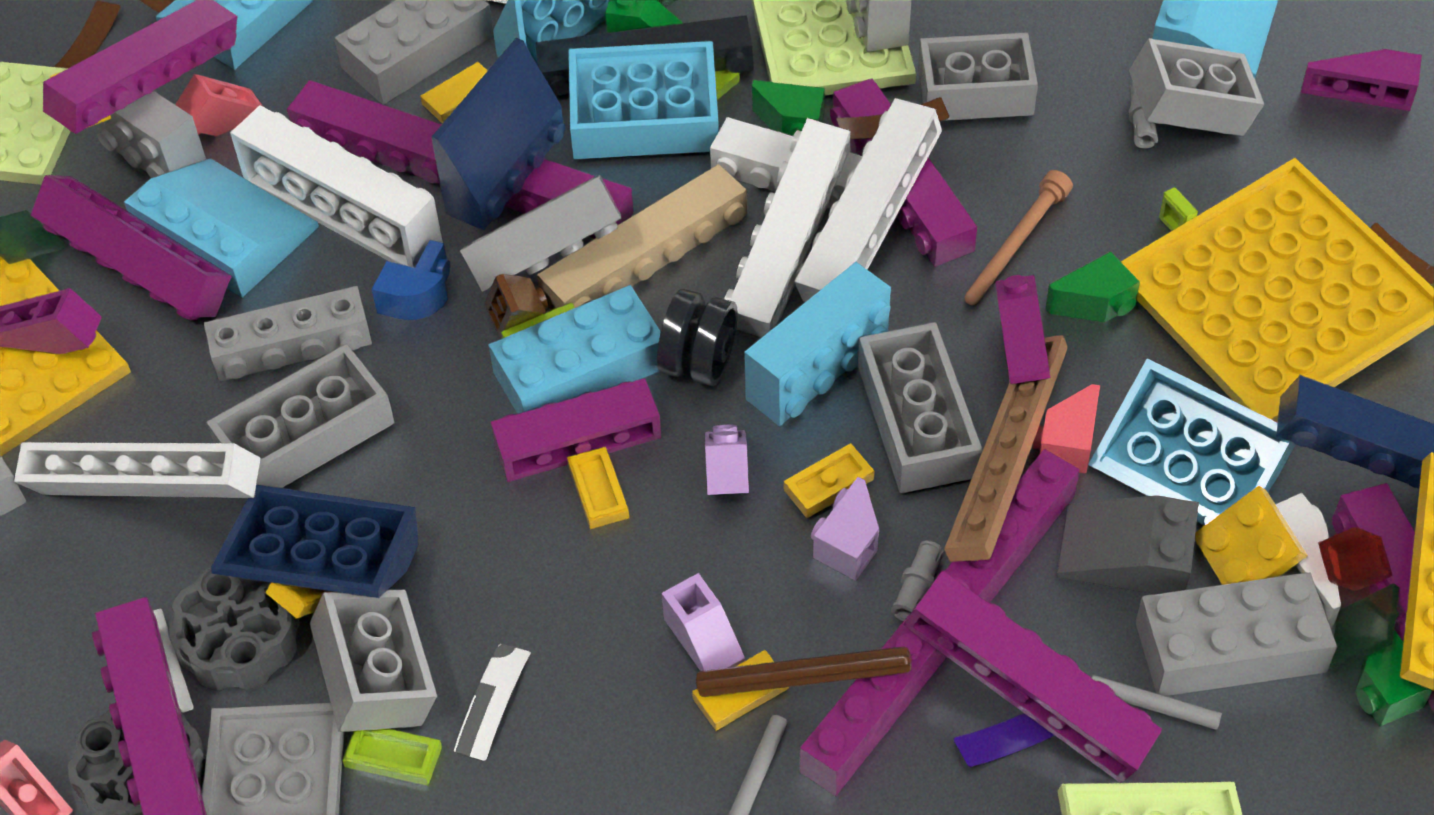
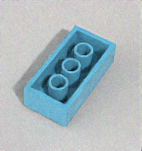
(815, 344)
(578, 352)

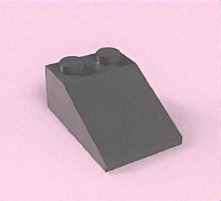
(1130, 543)

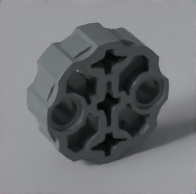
(230, 631)
(101, 775)

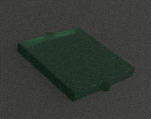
(25, 238)
(1365, 626)

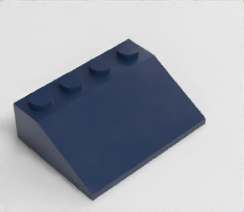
(496, 137)
(320, 542)

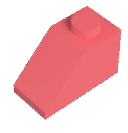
(216, 104)
(1070, 428)
(24, 787)

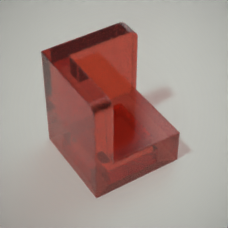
(1355, 559)

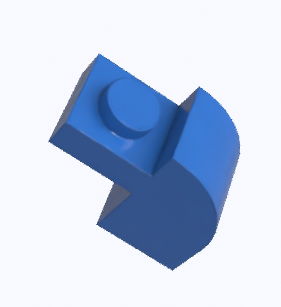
(411, 291)

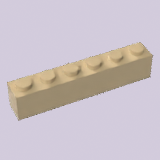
(647, 240)

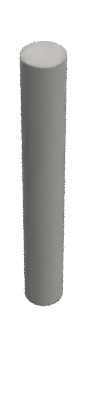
(1163, 704)
(759, 766)

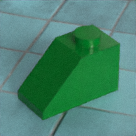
(637, 14)
(787, 105)
(1094, 291)
(1383, 691)

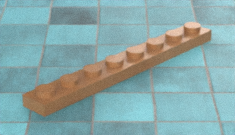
(1002, 462)

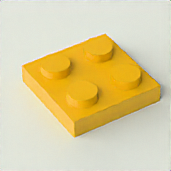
(1250, 540)

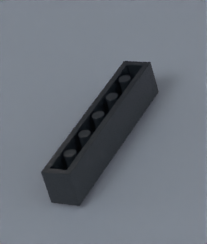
(729, 35)

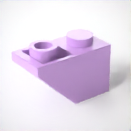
(726, 460)
(849, 533)
(701, 625)

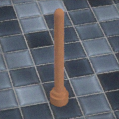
(1053, 189)

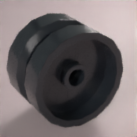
(697, 337)

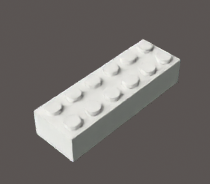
(336, 187)

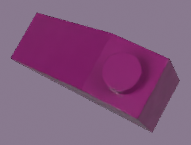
(1370, 78)
(49, 323)
(1022, 329)

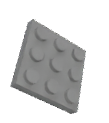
(273, 761)

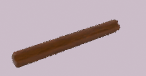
(804, 671)

